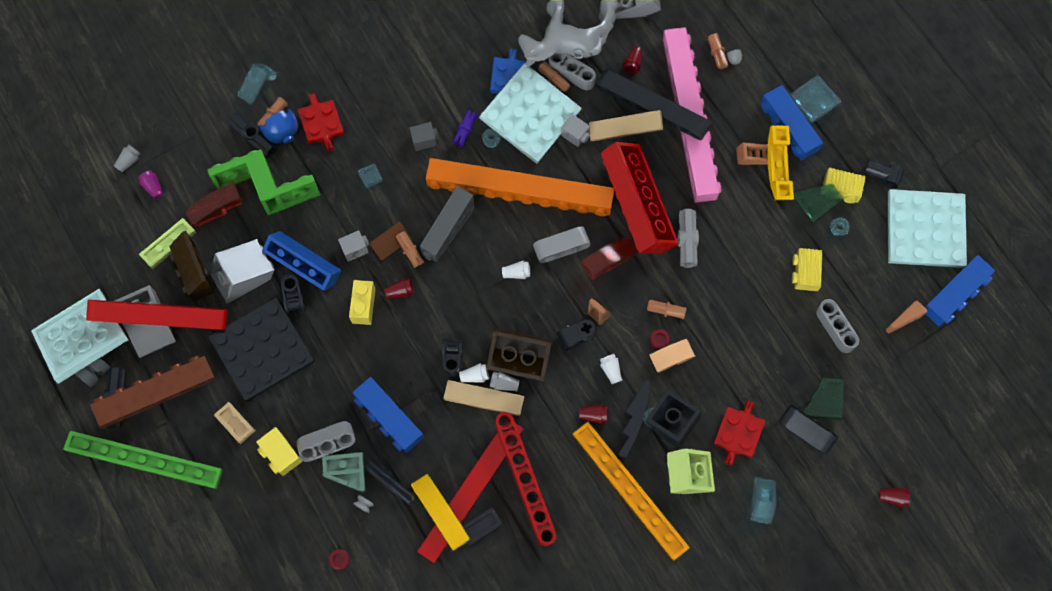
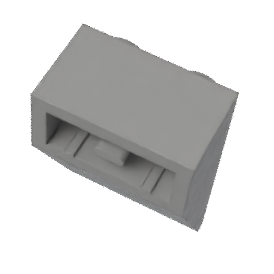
(636, 8)
(147, 338)

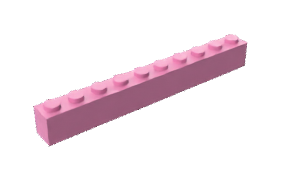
(686, 94)

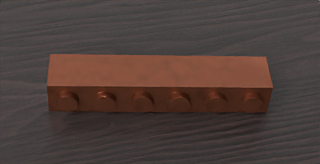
(152, 392)

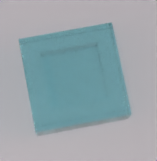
(370, 175)

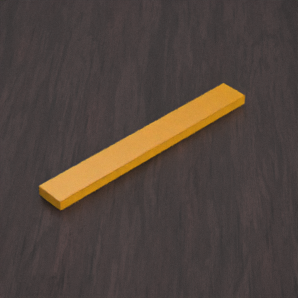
(631, 491)

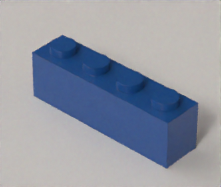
(786, 113)
(301, 260)
(958, 290)
(388, 415)

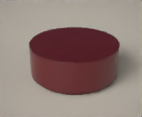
(659, 339)
(339, 559)

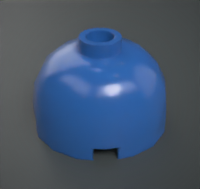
(280, 127)

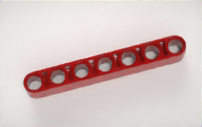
(156, 314)
(525, 468)

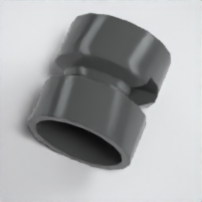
(91, 372)

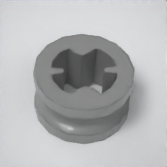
(363, 504)

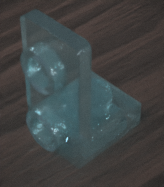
(254, 81)

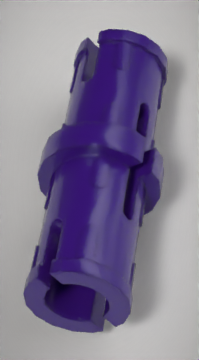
(464, 128)

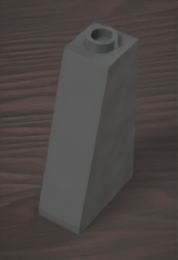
(447, 224)

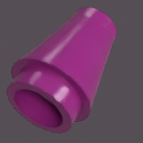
(151, 184)

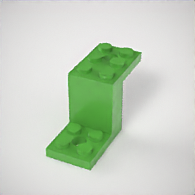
(256, 167)

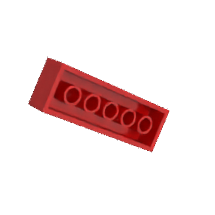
(639, 198)

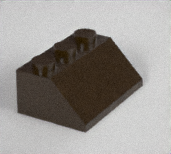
(190, 267)
(519, 354)

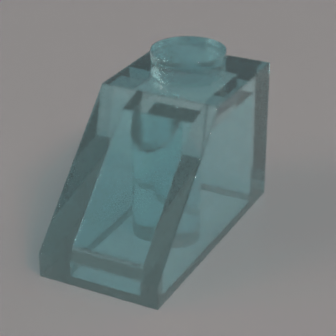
(763, 500)

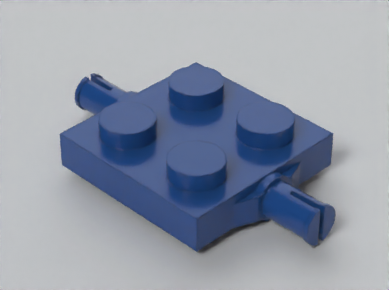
(504, 71)

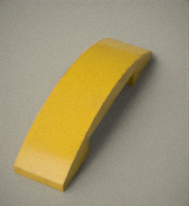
(778, 163)
(440, 512)

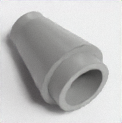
(127, 158)
(502, 381)

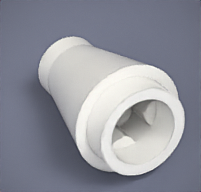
(518, 270)
(611, 368)
(475, 374)

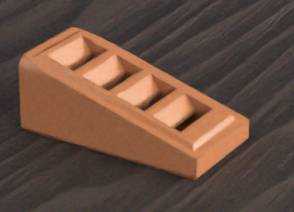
(744, 154)
(597, 312)
(911, 314)

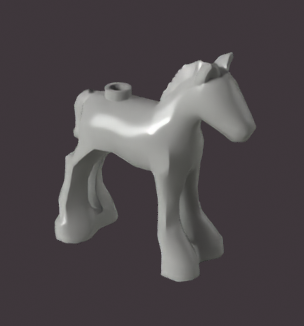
(567, 38)

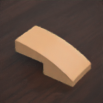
(672, 355)

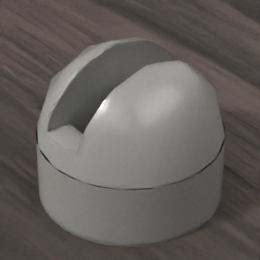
(734, 56)

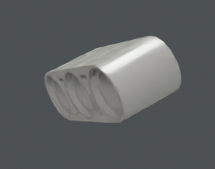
(575, 77)
(561, 244)
(837, 335)
(325, 441)

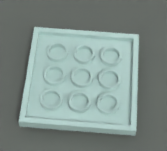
(529, 113)
(927, 228)
(73, 342)

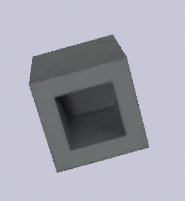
(423, 136)

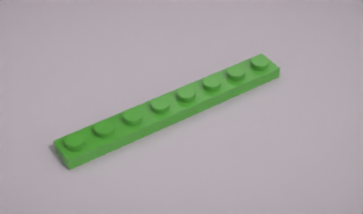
(143, 459)

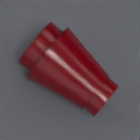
(633, 61)
(400, 289)
(595, 413)
(895, 496)

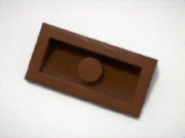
(386, 243)

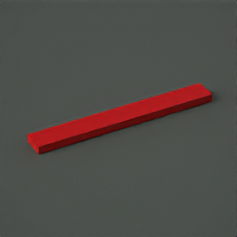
(469, 492)

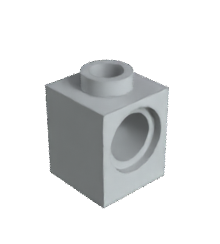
(575, 130)
(354, 245)

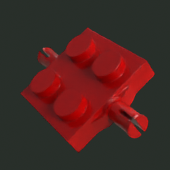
(320, 122)
(739, 432)

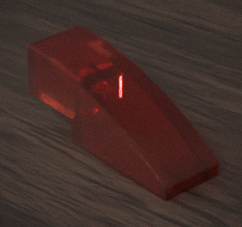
(213, 205)
(608, 257)

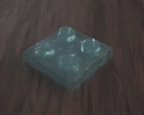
(815, 99)

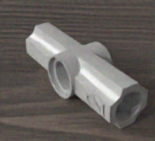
(688, 238)

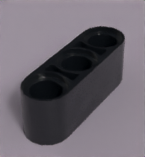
(808, 429)

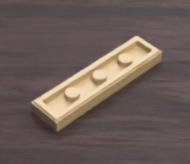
(626, 125)
(483, 398)

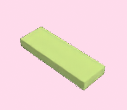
(160, 249)

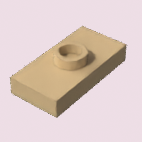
(234, 423)

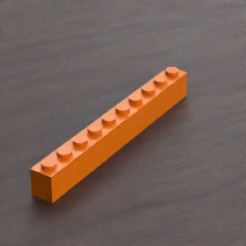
(520, 187)

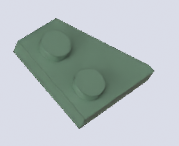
(345, 469)

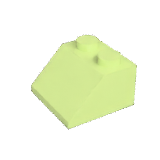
(690, 471)

